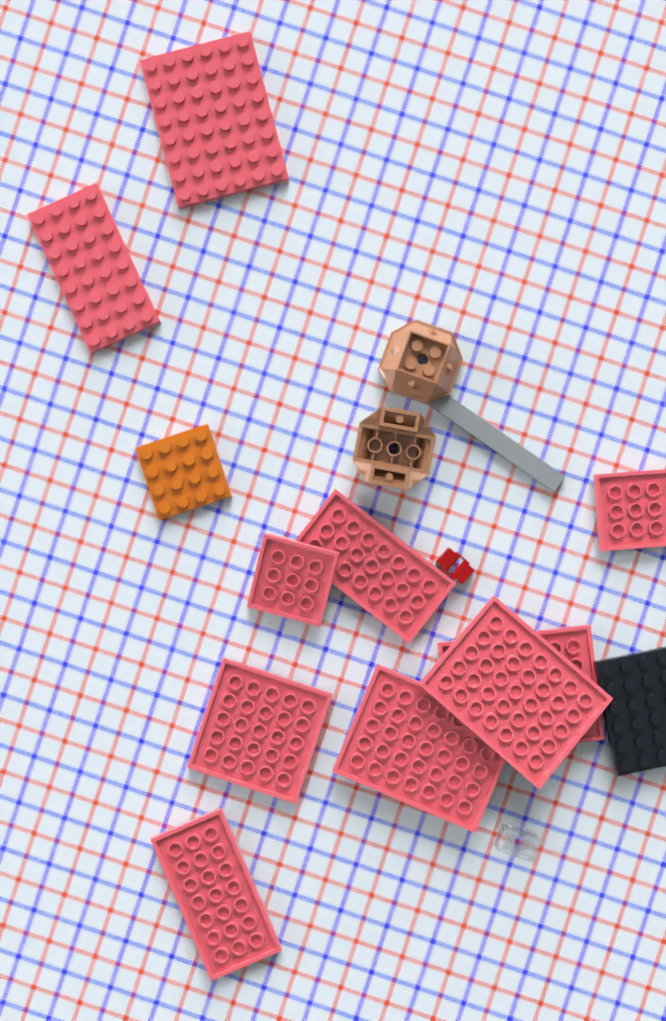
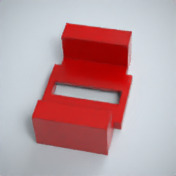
(447, 560)

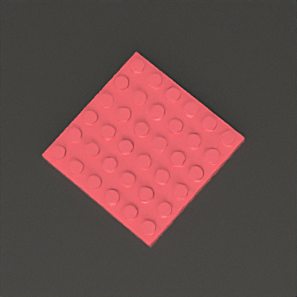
(259, 730)

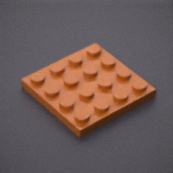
(183, 472)

